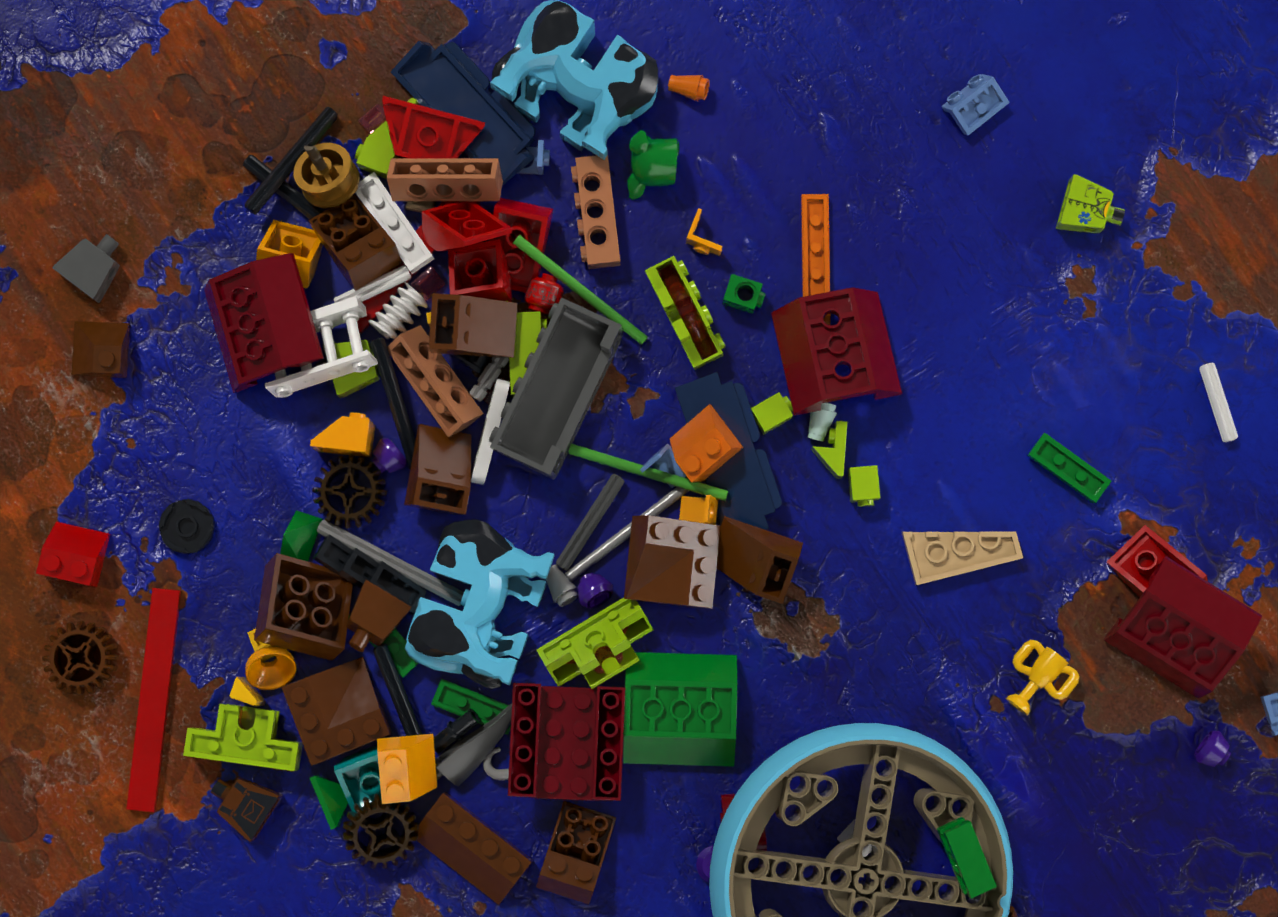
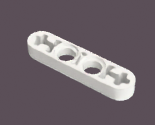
(492, 420)

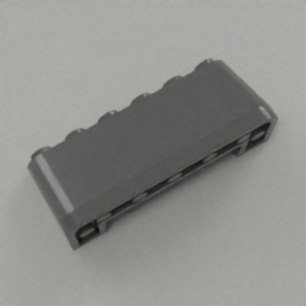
(557, 388)

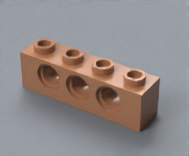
(596, 169)
(445, 179)
(434, 381)

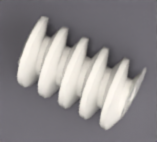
(399, 312)

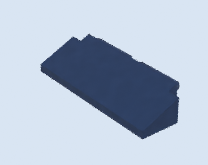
(455, 84)
(746, 474)

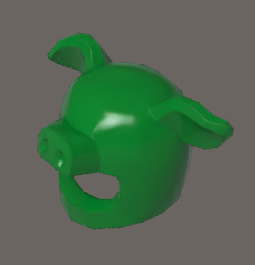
(651, 163)

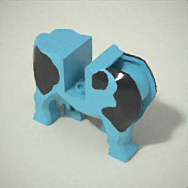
(550, 59)
(467, 639)

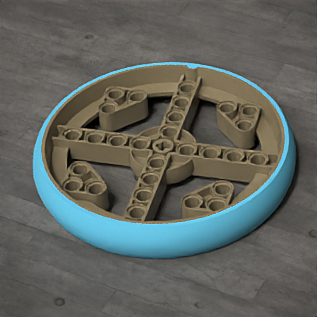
(845, 745)

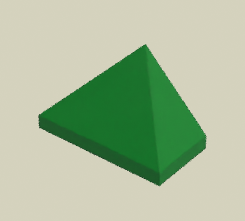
(300, 536)
(331, 799)

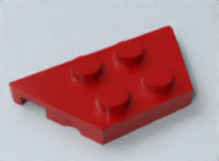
(427, 132)

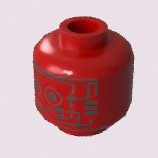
(543, 293)

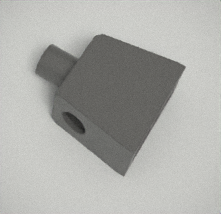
(90, 266)

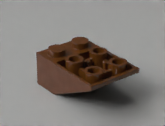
(356, 242)
(472, 326)
(440, 471)
(757, 558)
(576, 852)

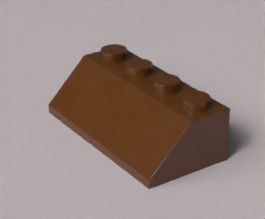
(472, 848)

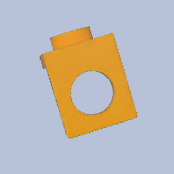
(701, 245)
(699, 509)

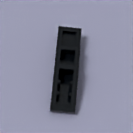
(358, 567)

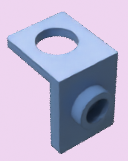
(541, 159)
(664, 461)

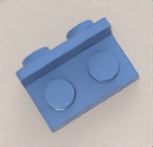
(975, 103)

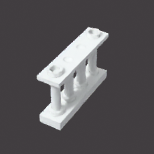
(324, 320)

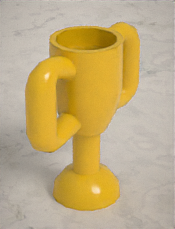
(1041, 675)

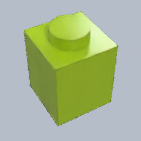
(772, 412)
(864, 485)

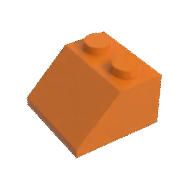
(704, 445)

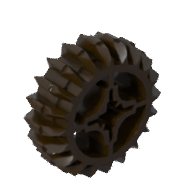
(349, 503)
(371, 851)

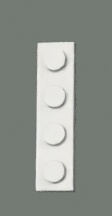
(393, 221)

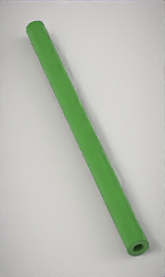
(579, 289)
(650, 473)

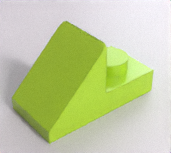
(834, 457)

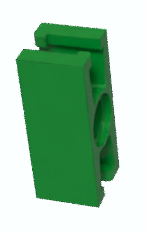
(966, 857)

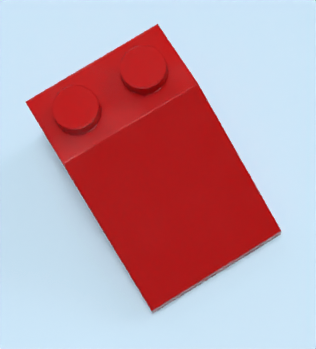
(460, 225)
(533, 225)
(1141, 557)

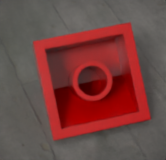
(480, 271)
(73, 554)

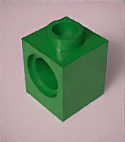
(737, 283)

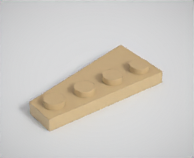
(955, 553)

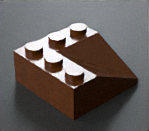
(672, 561)
(303, 607)
(337, 711)

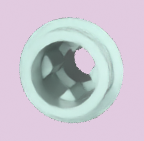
(821, 421)

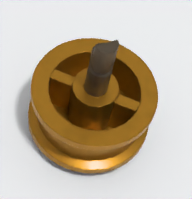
(326, 175)

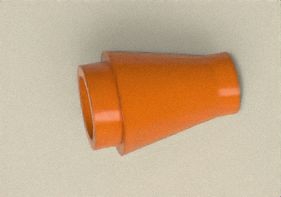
(690, 86)

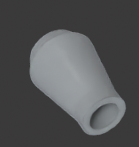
(560, 587)

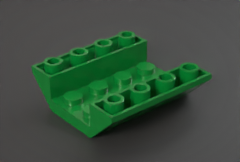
(681, 709)

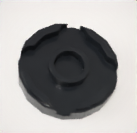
(186, 526)

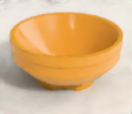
(270, 674)

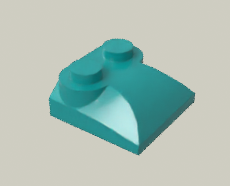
(359, 776)

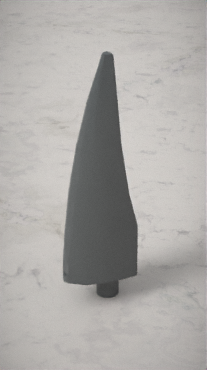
(466, 755)

